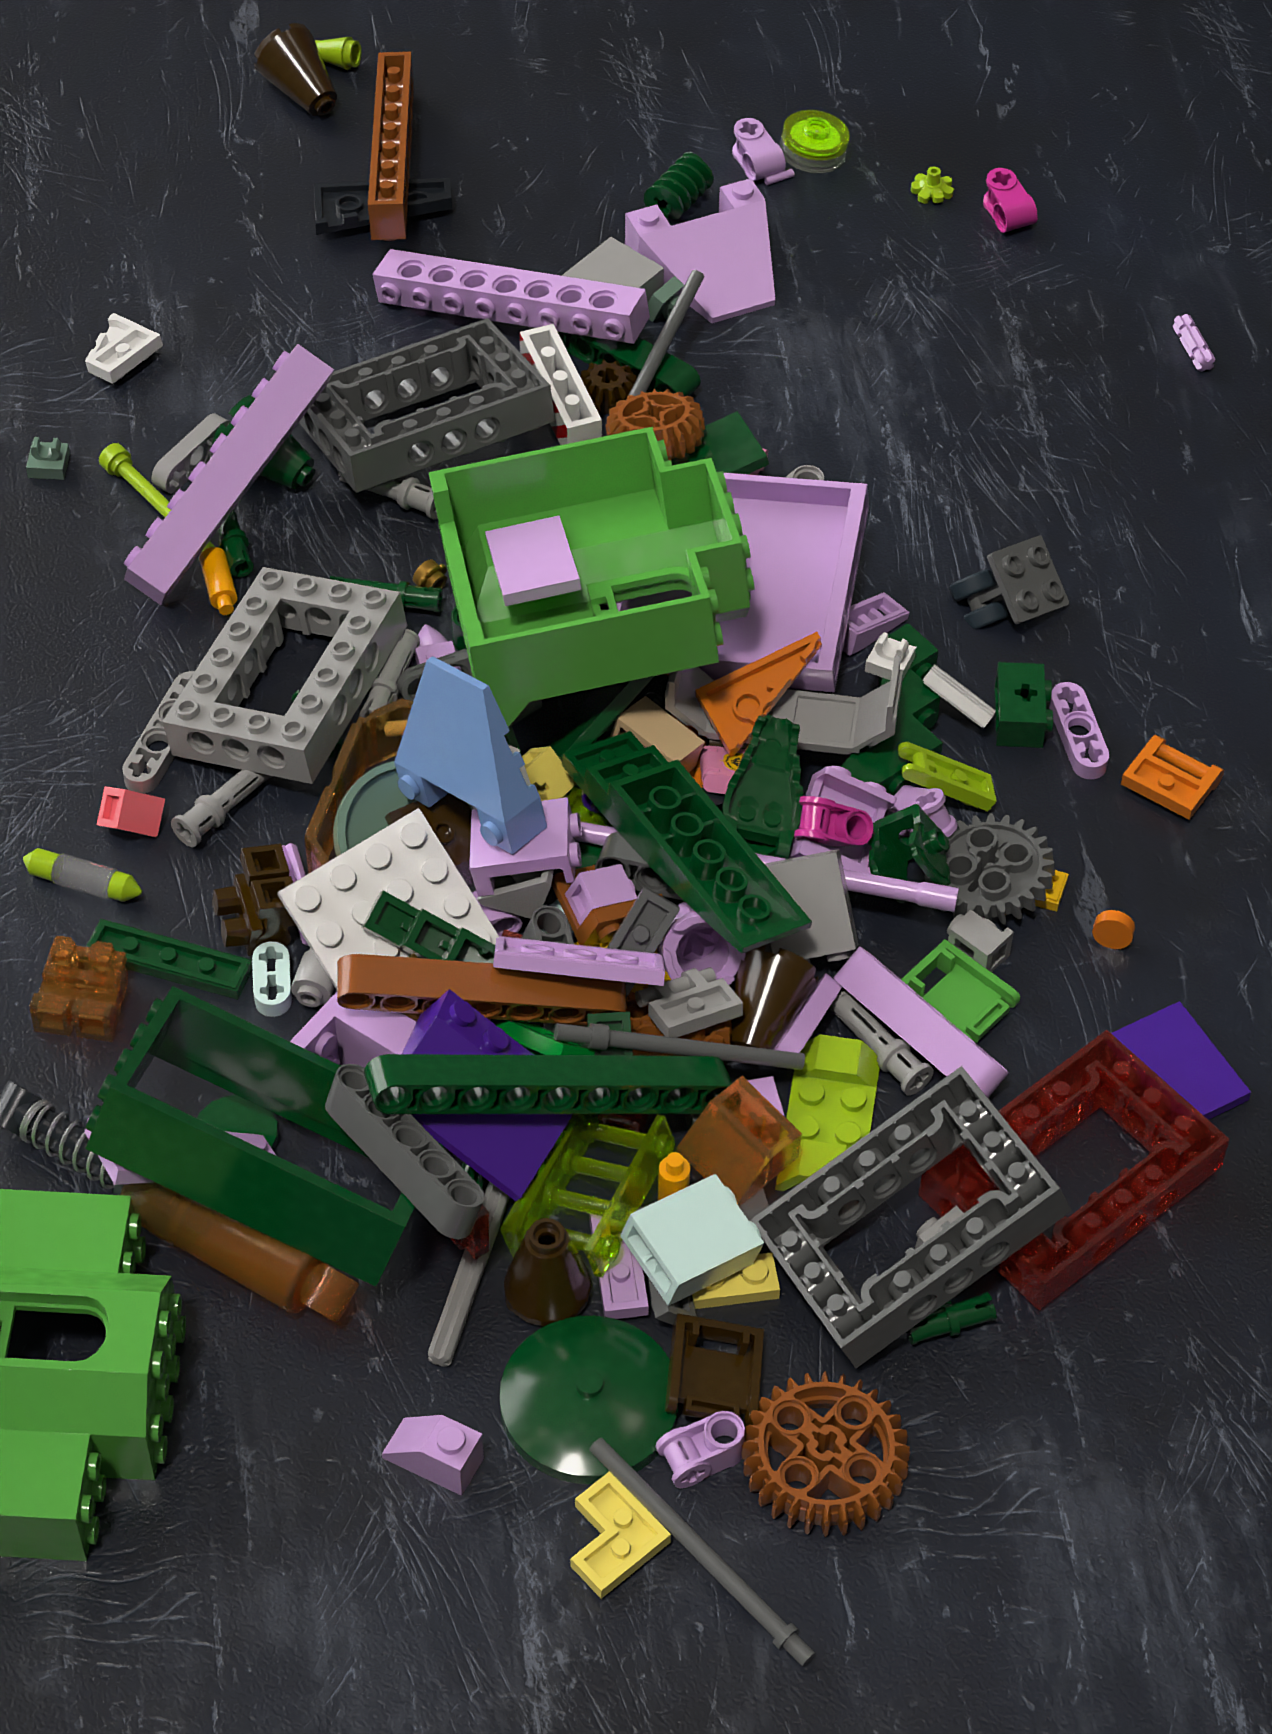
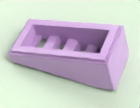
(867, 623)

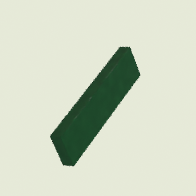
(176, 959)

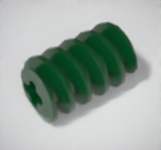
(680, 186)

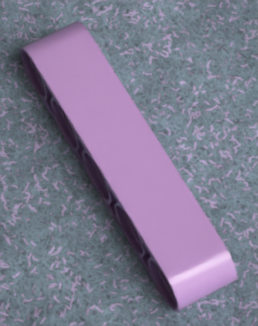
(917, 1021)

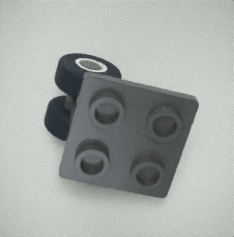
(1024, 579)

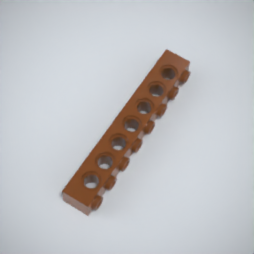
(391, 146)

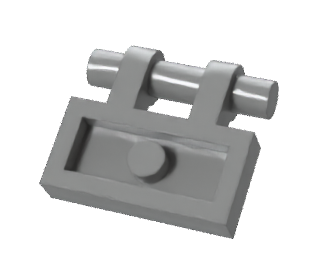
(690, 1002)

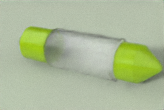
(82, 875)

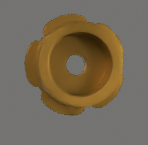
(430, 575)

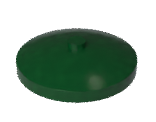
(584, 1384)

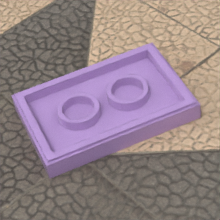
(532, 561)

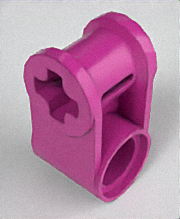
(1008, 201)
(833, 823)

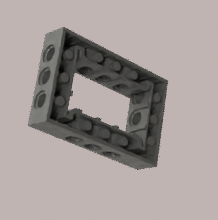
(510, 403)
(878, 1168)

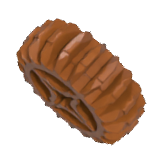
(671, 415)

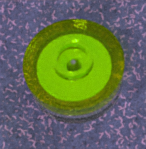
(814, 141)

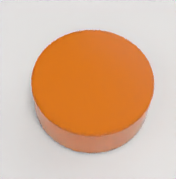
(1113, 929)

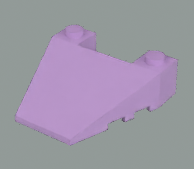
(724, 246)

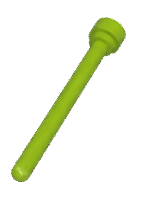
(118, 462)

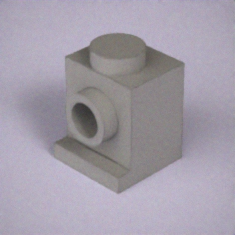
(980, 939)

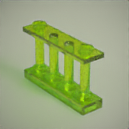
(566, 1160)

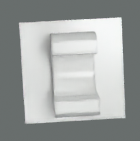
(882, 656)

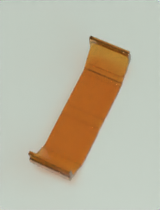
(366, 744)

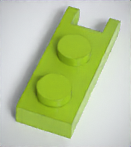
(952, 777)

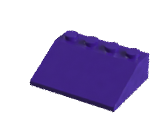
(497, 1146)

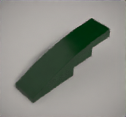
(424, 932)

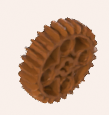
(825, 1453)

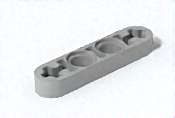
(157, 761)

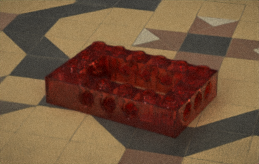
(1109, 1076)

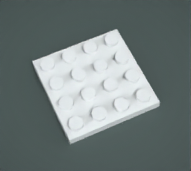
(402, 861)

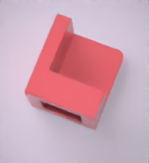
(130, 811)

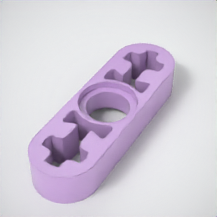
(1074, 744)
(809, 1015)

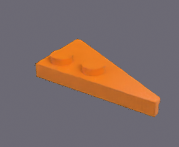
(753, 690)

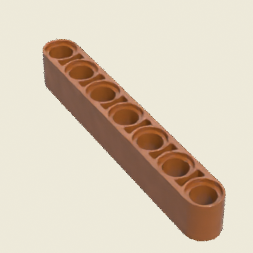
(496, 993)

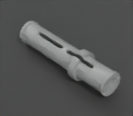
(384, 687)

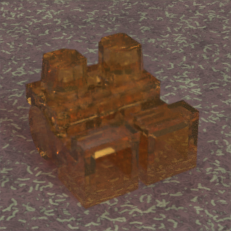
(80, 990)

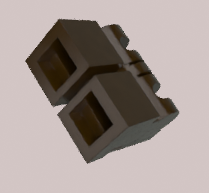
(255, 900)

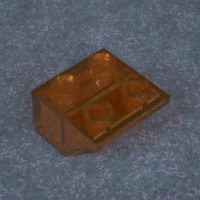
(741, 1140)

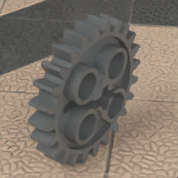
(998, 867)

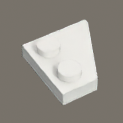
(121, 348)

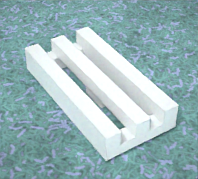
(958, 696)

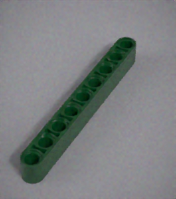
(544, 1084)

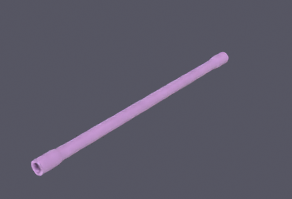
(922, 893)

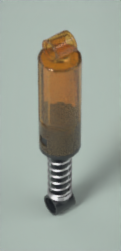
(234, 1249)

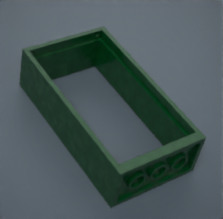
(225, 1169)

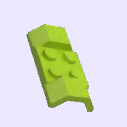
(830, 1103)

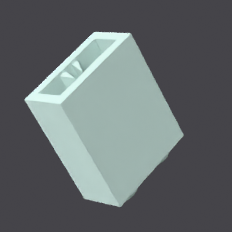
(692, 1239)

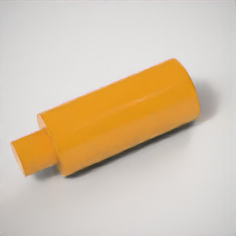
(218, 579)
(673, 1175)

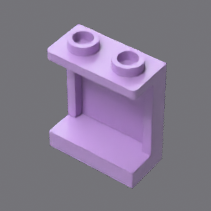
(839, 785)
(548, 850)

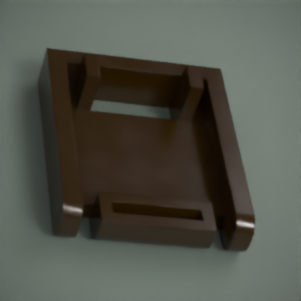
(714, 1379)

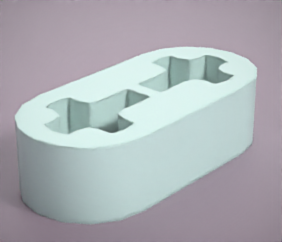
(280, 978)

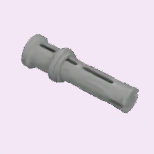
(408, 494)
(212, 809)
(892, 1053)

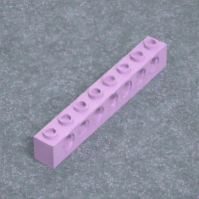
(512, 295)

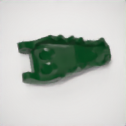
(767, 787)

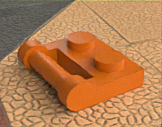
(1167, 781)

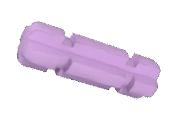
(1194, 342)

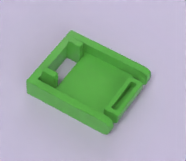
(967, 994)

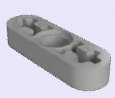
(177, 465)

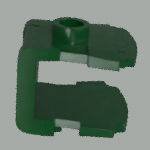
(892, 851)

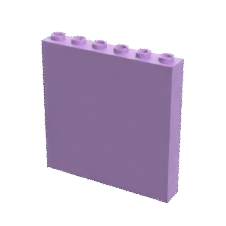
(803, 568)

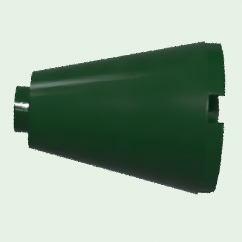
(290, 464)

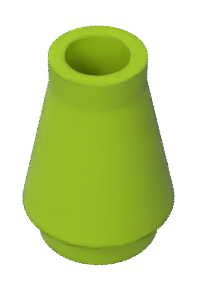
(340, 52)

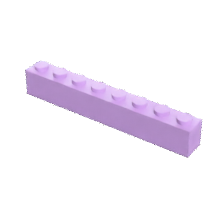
(228, 473)

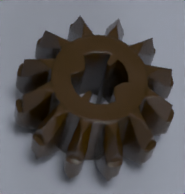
(607, 384)

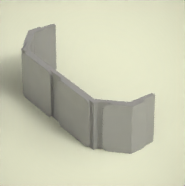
(825, 720)

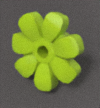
(932, 186)

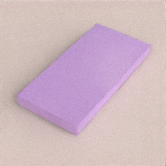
(579, 961)

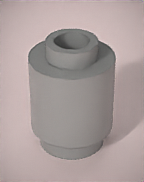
(311, 982)

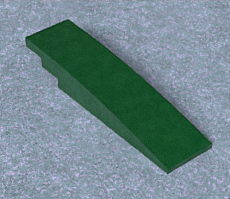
(686, 840)

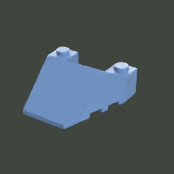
(460, 749)

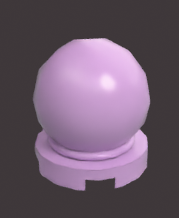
(695, 944)

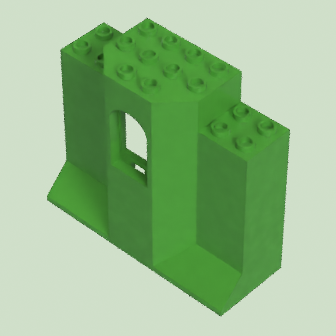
(631, 533)
(87, 1418)

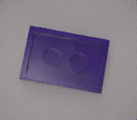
(1185, 1059)

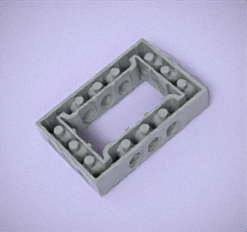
(206, 715)

